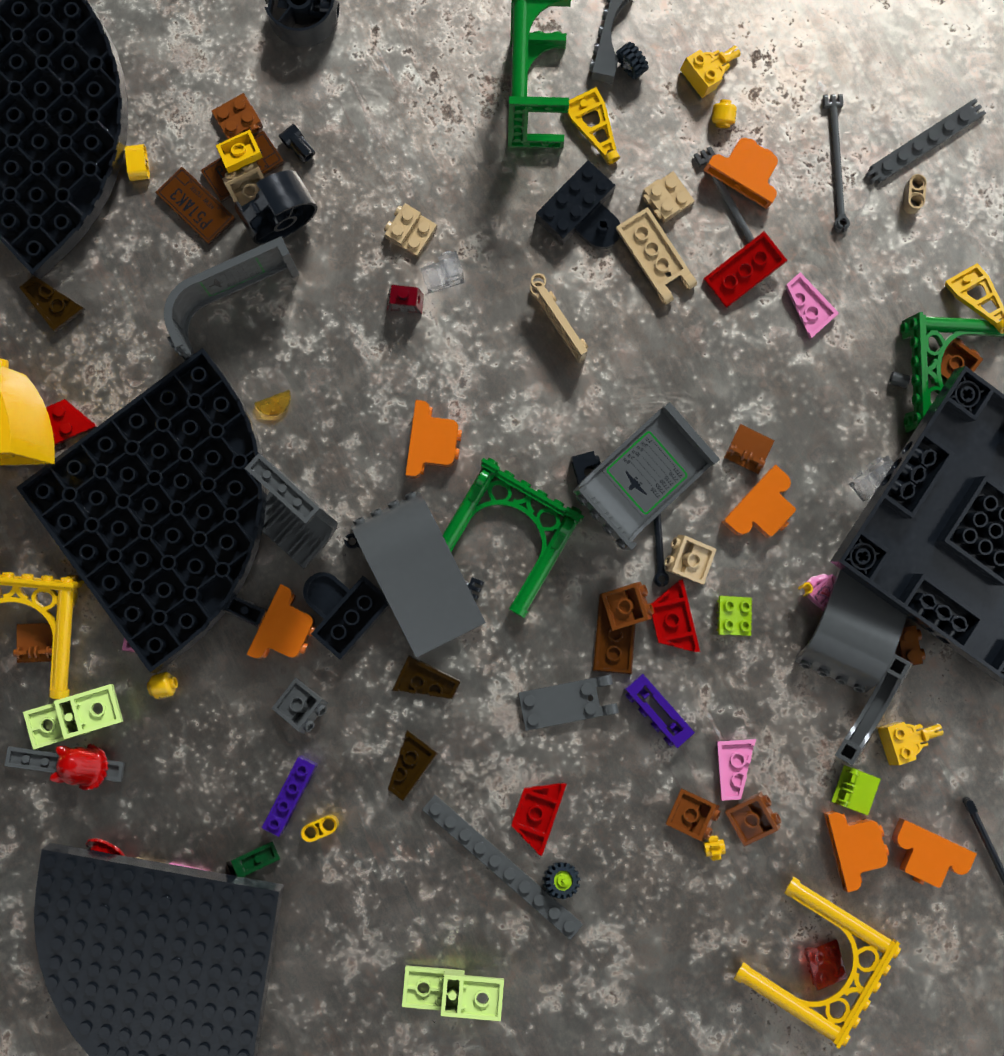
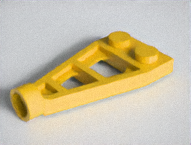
(585, 104)
(969, 279)

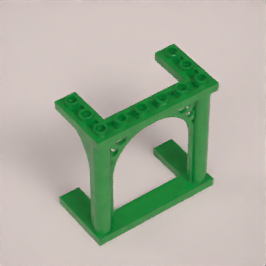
(525, 50)

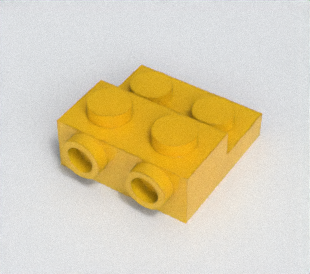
(239, 151)

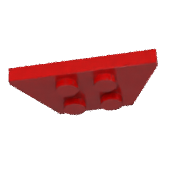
(67, 421)
(674, 620)
(537, 813)

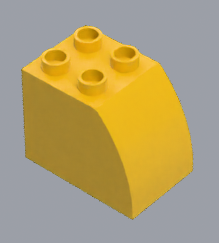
(24, 421)

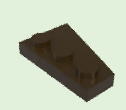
(50, 303)
(425, 679)
(411, 765)

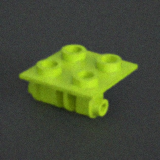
(734, 615)
(855, 790)

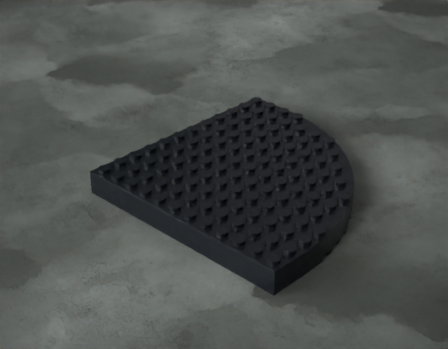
(57, 126)
(160, 509)
(154, 953)

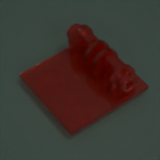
(825, 964)

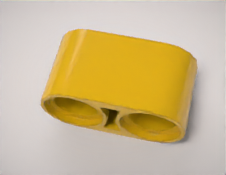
(137, 162)
(321, 830)

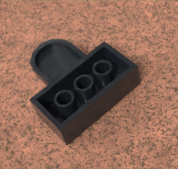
(581, 210)
(345, 611)

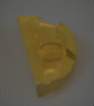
(275, 404)

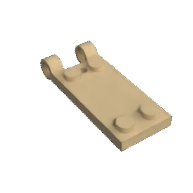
(655, 253)
(547, 302)

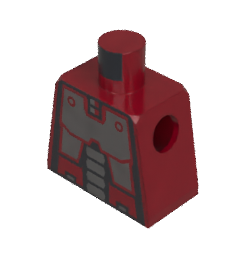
(405, 299)

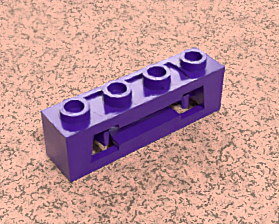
(679, 735)
(289, 796)

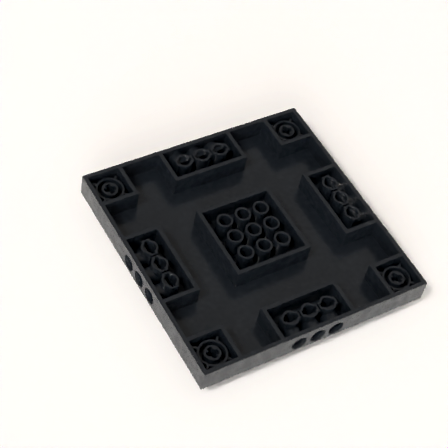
(937, 525)

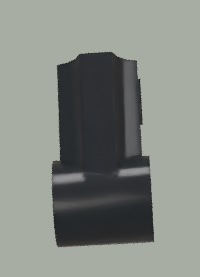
(295, 140)

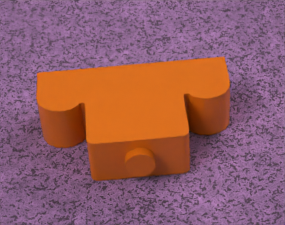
(763, 506)
(930, 855)

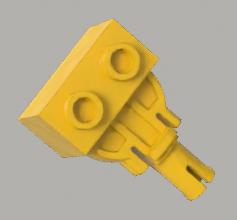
(707, 69)
(903, 740)

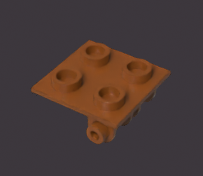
(749, 449)
(33, 643)

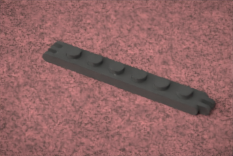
(925, 142)

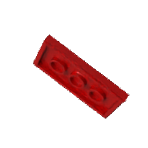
(745, 269)

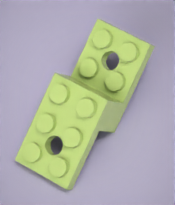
(73, 716)
(453, 993)

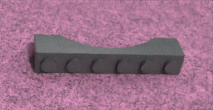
(606, 60)
(874, 710)

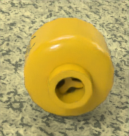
(724, 114)
(162, 685)

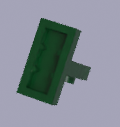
(253, 860)

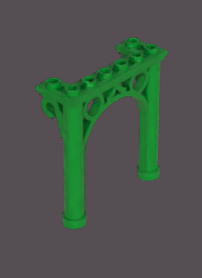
(920, 328)
(549, 552)

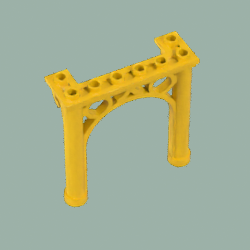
(61, 627)
(801, 1008)

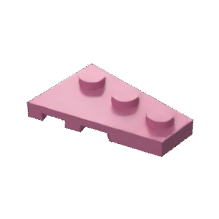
(810, 305)
(733, 766)

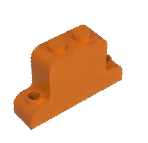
(746, 171)
(431, 441)
(283, 628)
(856, 847)

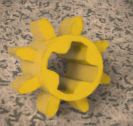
(714, 848)

